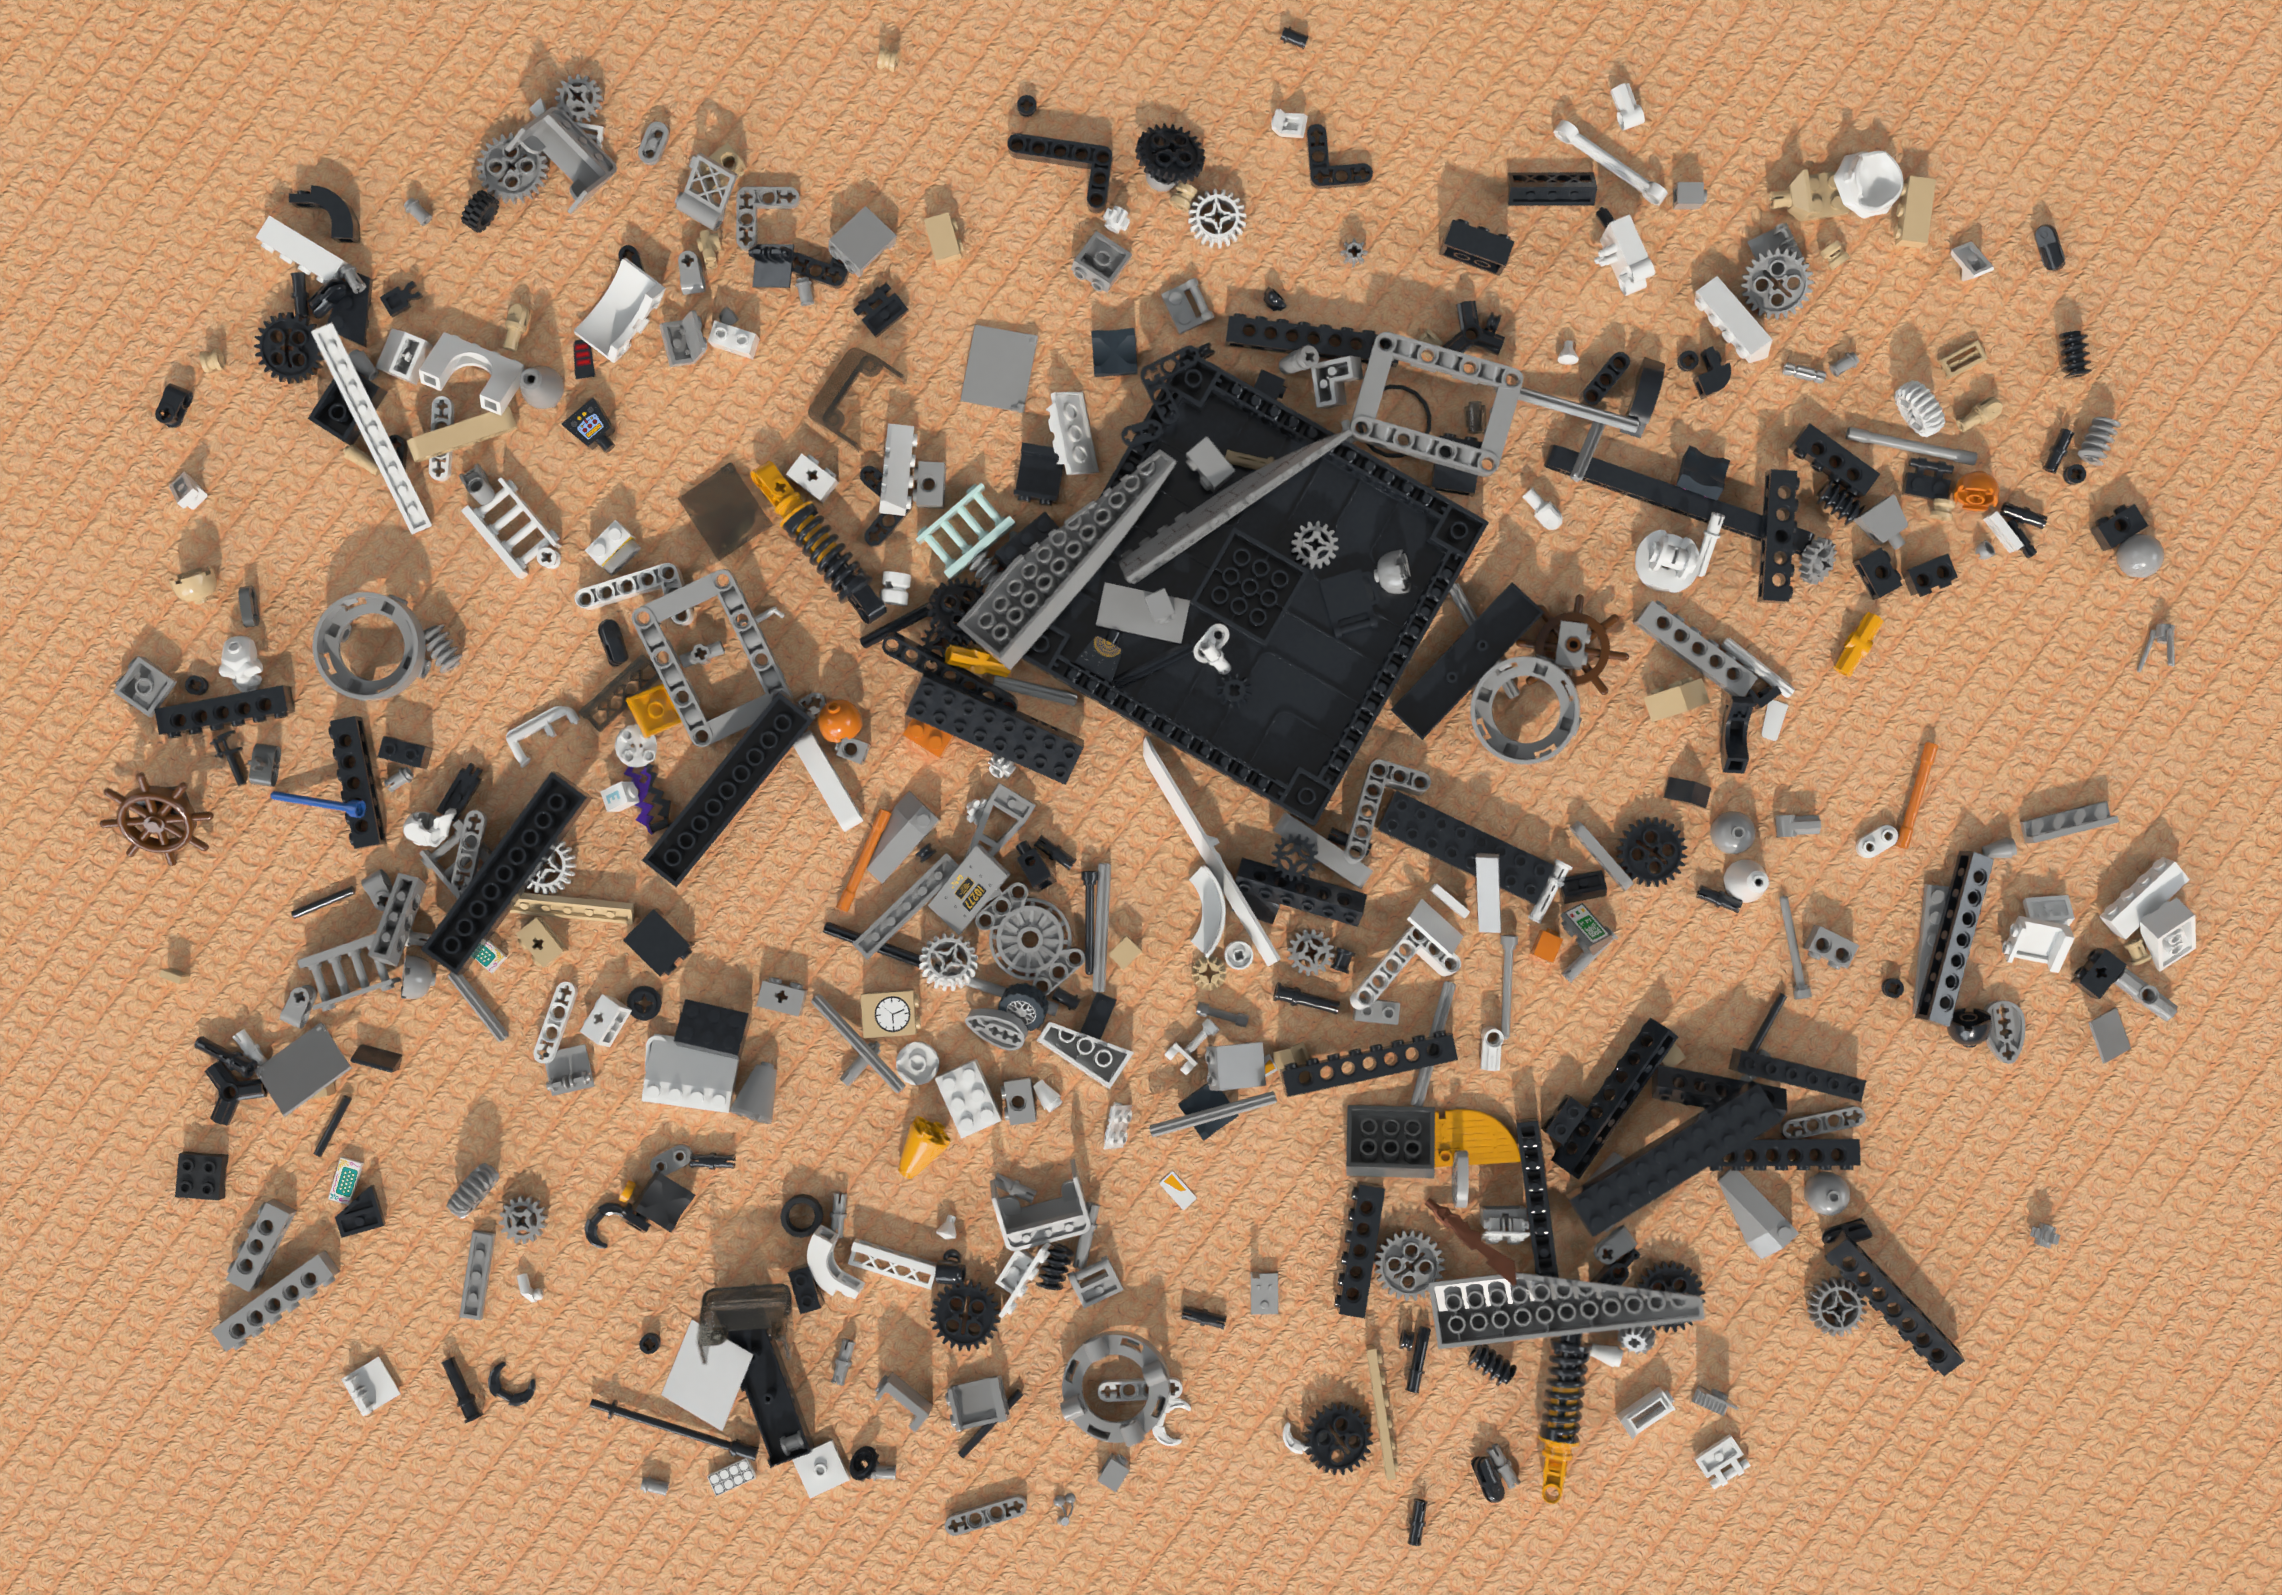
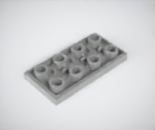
(1127, 611)

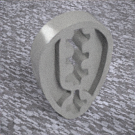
(986, 1025)
(2016, 1030)
(1460, 1179)

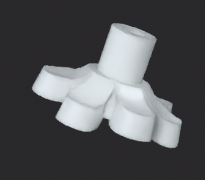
(975, 810)

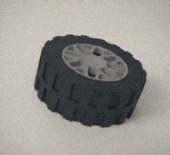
(1026, 1003)

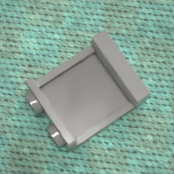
(861, 241)
(1235, 1066)
(907, 1397)
(977, 1403)

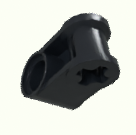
(174, 403)

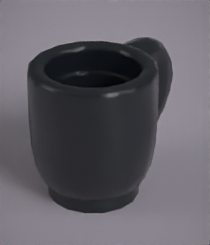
(950, 1271)

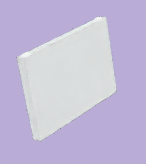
(1435, 927)

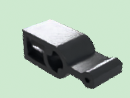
(1606, 1274)

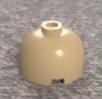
(195, 585)

